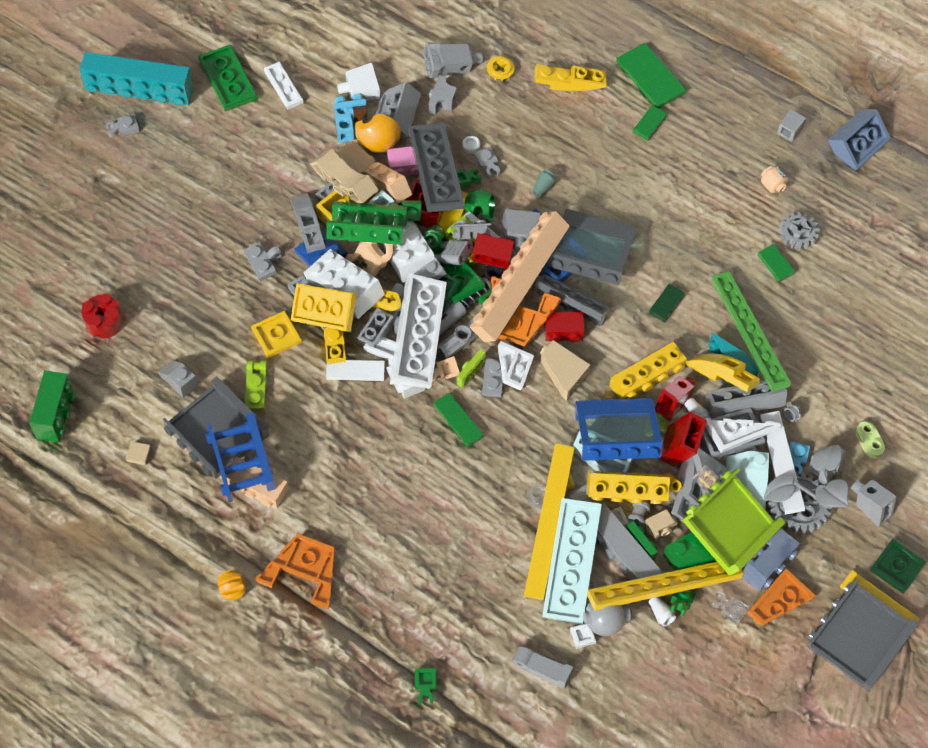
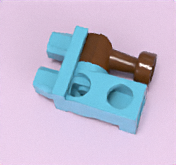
(348, 112)

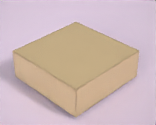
(138, 453)

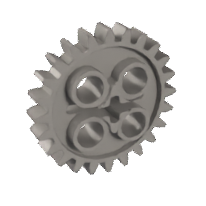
(816, 512)

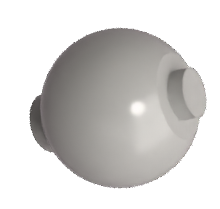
(607, 620)

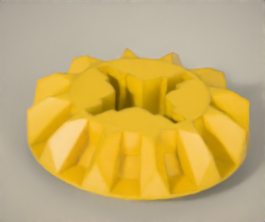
(501, 62)

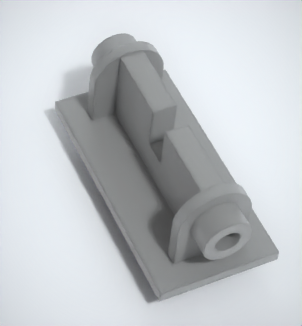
(463, 229)

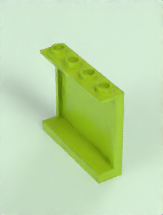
(731, 523)

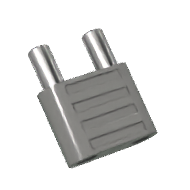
(455, 252)

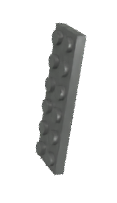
(436, 167)

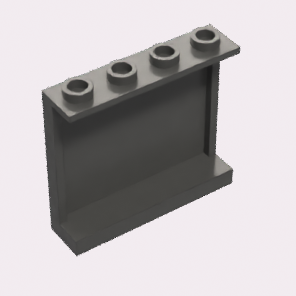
(221, 410)
(860, 635)

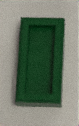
(666, 302)

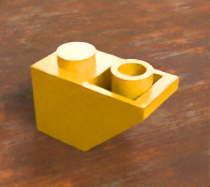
(334, 346)

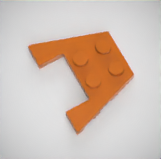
(527, 322)
(307, 560)

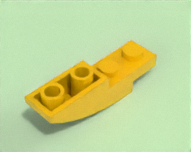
(570, 79)
(721, 366)

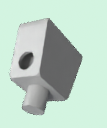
(518, 225)
(874, 501)

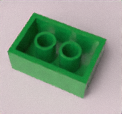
(52, 406)

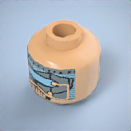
(774, 179)

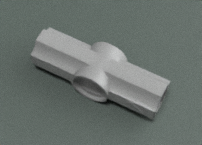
(454, 343)

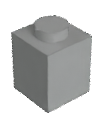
(791, 125)

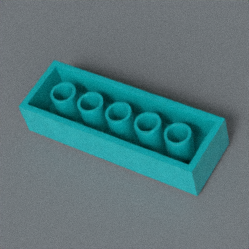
(136, 78)

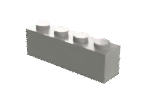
(733, 399)

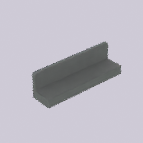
(572, 299)

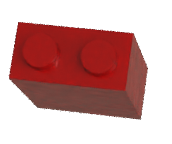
(682, 439)

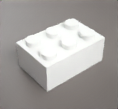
(412, 254)

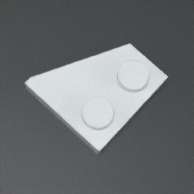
(514, 365)

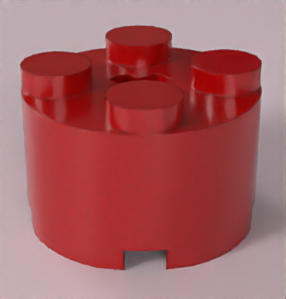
(102, 316)

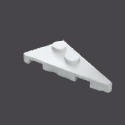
(733, 433)

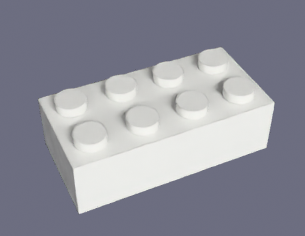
(339, 274)

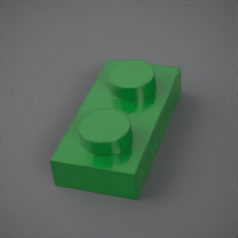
(639, 535)

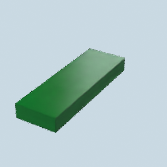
(458, 420)

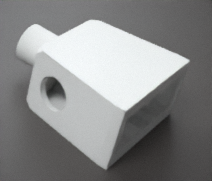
(361, 81)

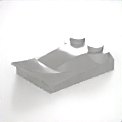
(709, 445)

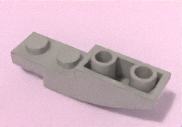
(307, 222)
(380, 322)
(689, 492)

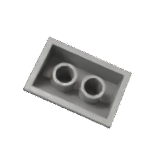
(400, 105)

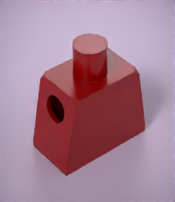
(679, 391)

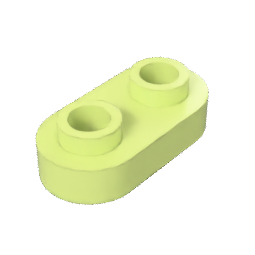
(870, 438)

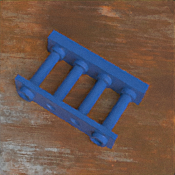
(260, 460)

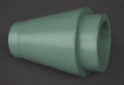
(543, 183)

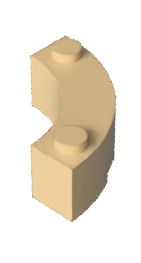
(345, 179)

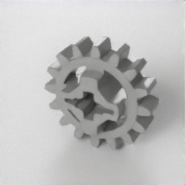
(799, 231)

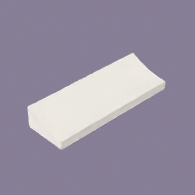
(418, 332)

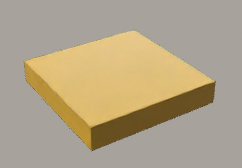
(276, 334)

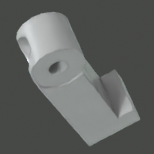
(542, 667)

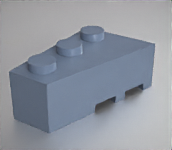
(770, 560)

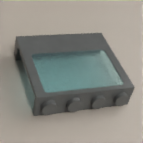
(593, 247)

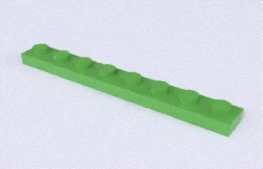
(751, 331)

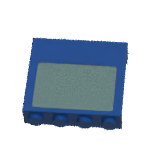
(618, 429)

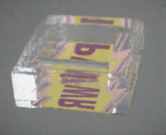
(705, 478)

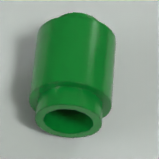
(434, 236)

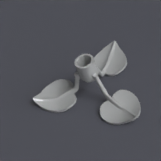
(828, 495)

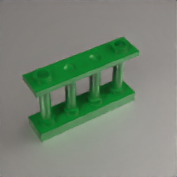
(367, 222)

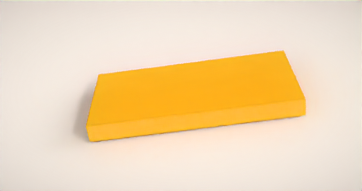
(323, 307)

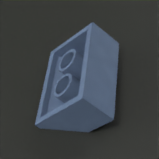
(860, 138)

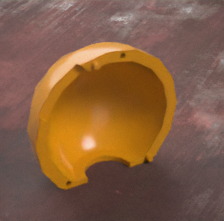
(378, 134)

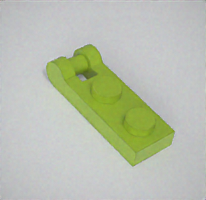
(256, 386)

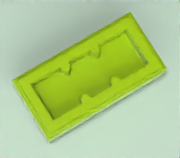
(470, 368)

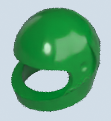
(480, 201)

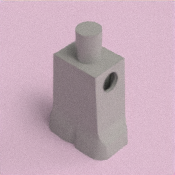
(449, 59)

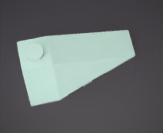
(752, 472)

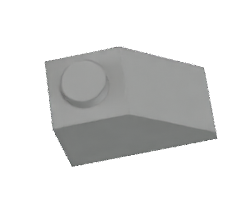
(179, 377)

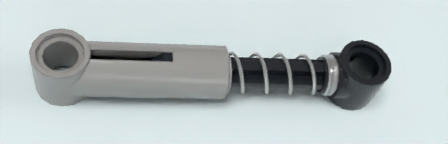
(458, 310)

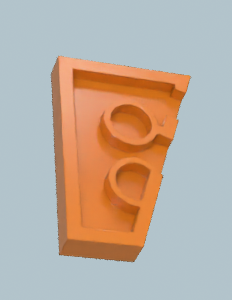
(779, 598)

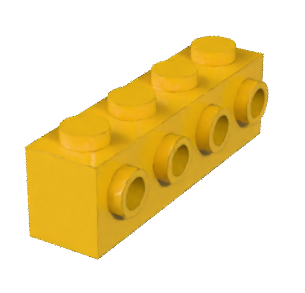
(648, 372)
(628, 486)

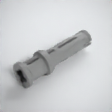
(640, 509)

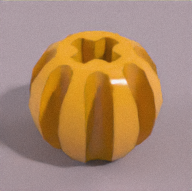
(231, 585)

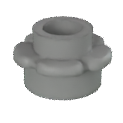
(792, 413)

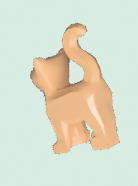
(372, 256)

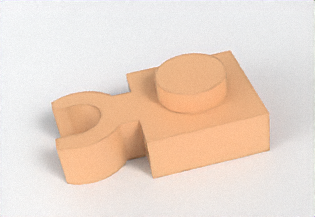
(446, 369)

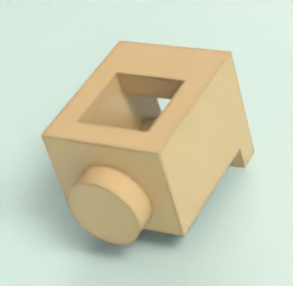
(660, 525)

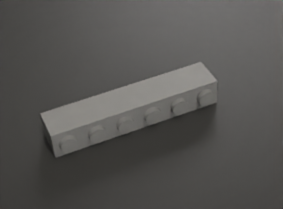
(619, 543)

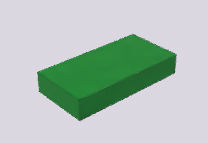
(649, 122)
(776, 263)

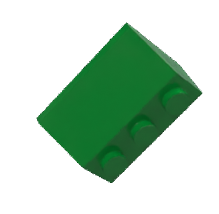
(687, 553)

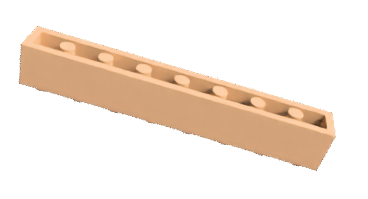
(519, 276)

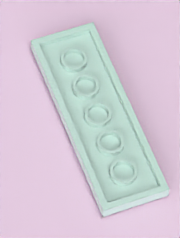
(572, 560)

